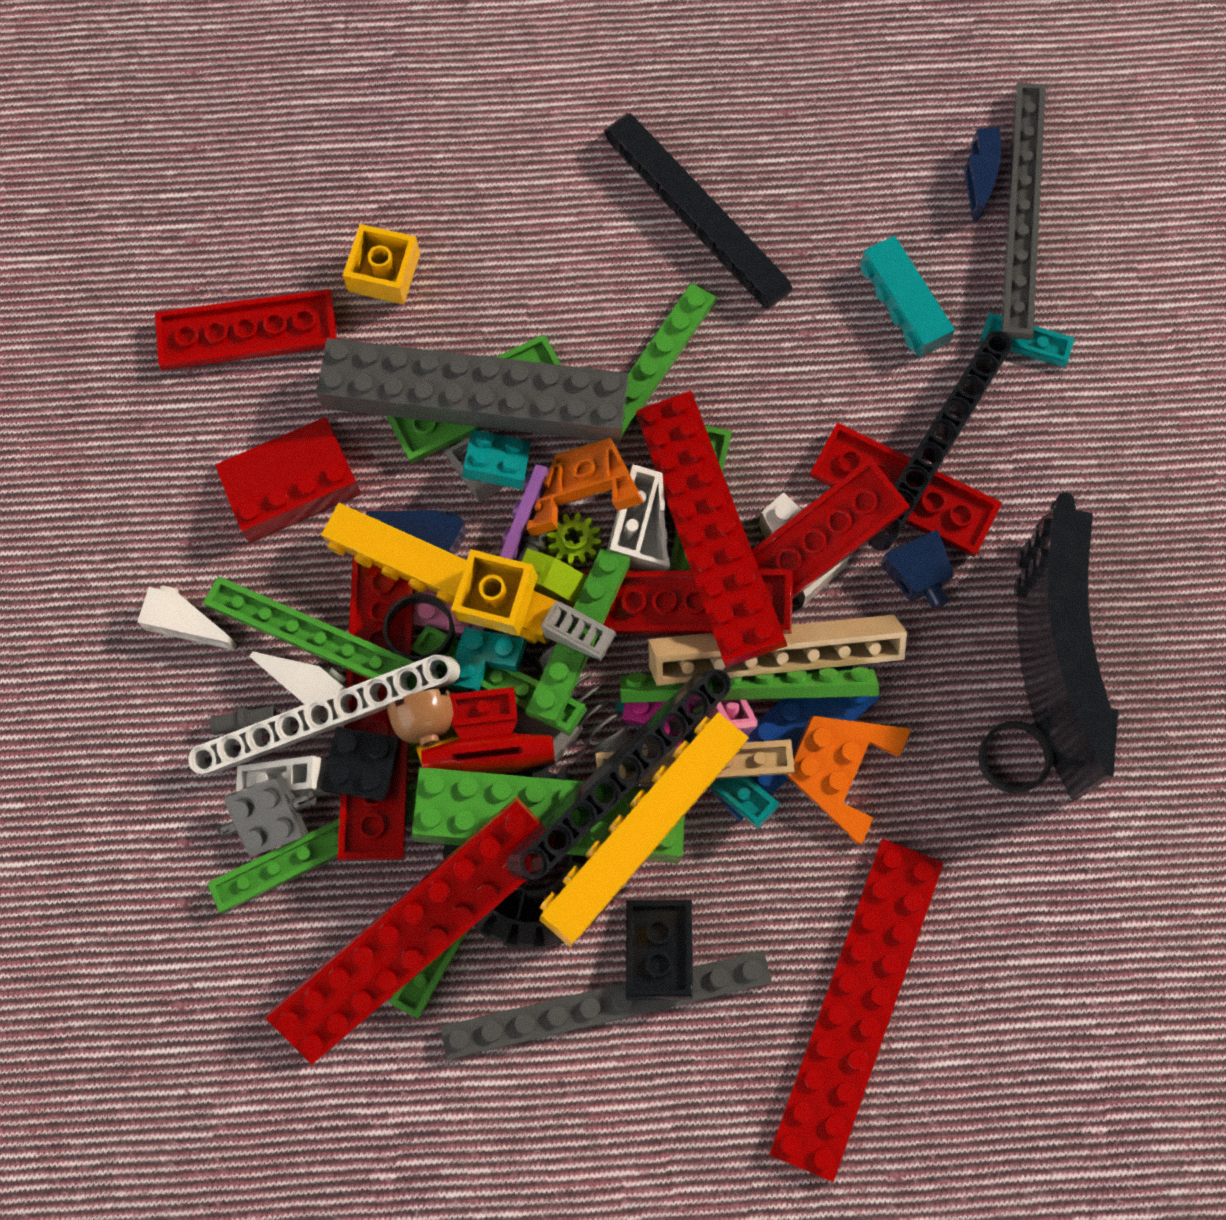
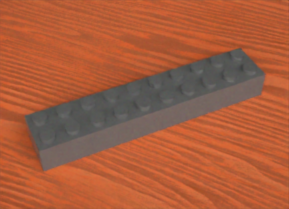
(473, 390)

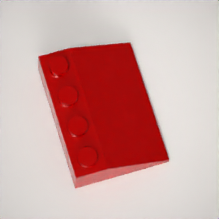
(287, 480)

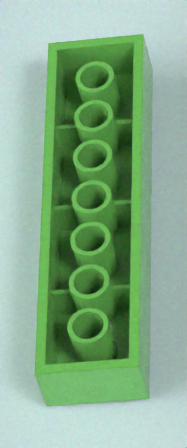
(458, 803)

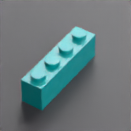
(906, 297)

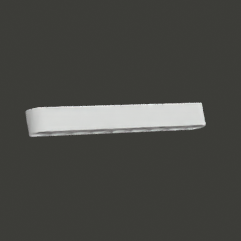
(309, 720)

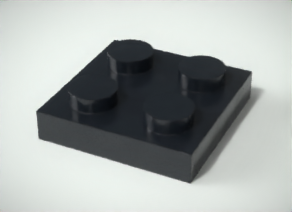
(361, 764)

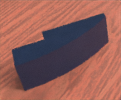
(982, 168)

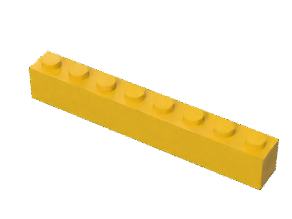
(414, 561)
(643, 829)

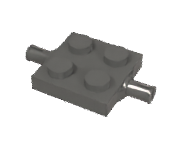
(266, 815)

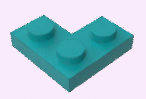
(483, 650)

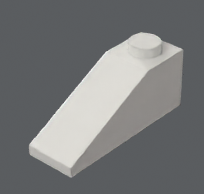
(172, 615)
(302, 679)
(300, 774)

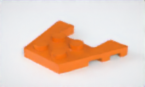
(581, 474)
(830, 759)

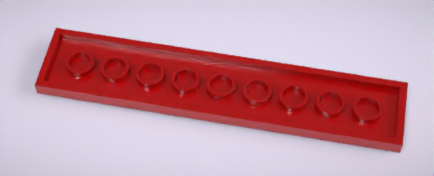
(710, 531)
(369, 827)
(406, 936)
(856, 1010)

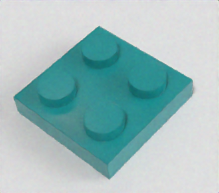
(496, 459)

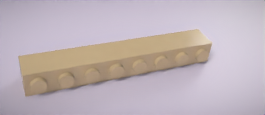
(809, 647)

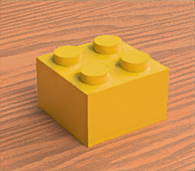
(381, 264)
(494, 592)

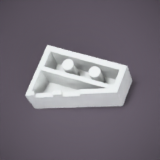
(777, 515)
(641, 529)

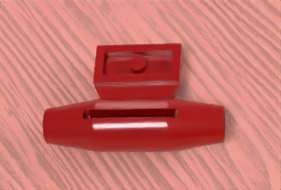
(486, 736)

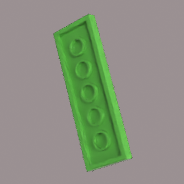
(425, 438)

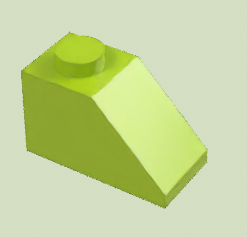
(555, 577)

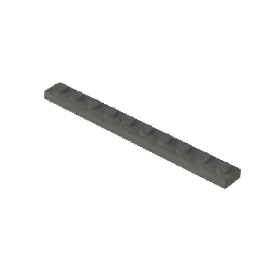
(1023, 211)
(595, 1008)

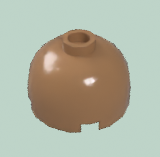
(422, 717)

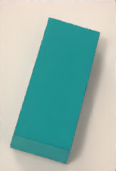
(1043, 346)

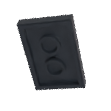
(659, 950)

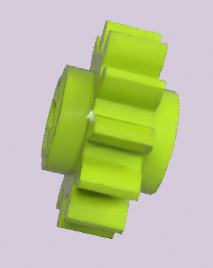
(581, 531)

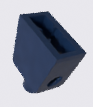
(921, 569)

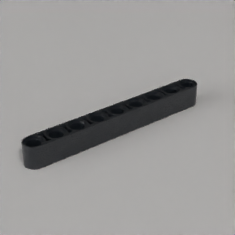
(698, 211)
(948, 428)
(608, 777)

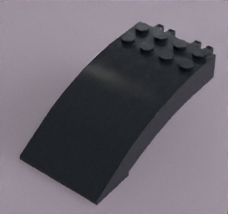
(1059, 649)

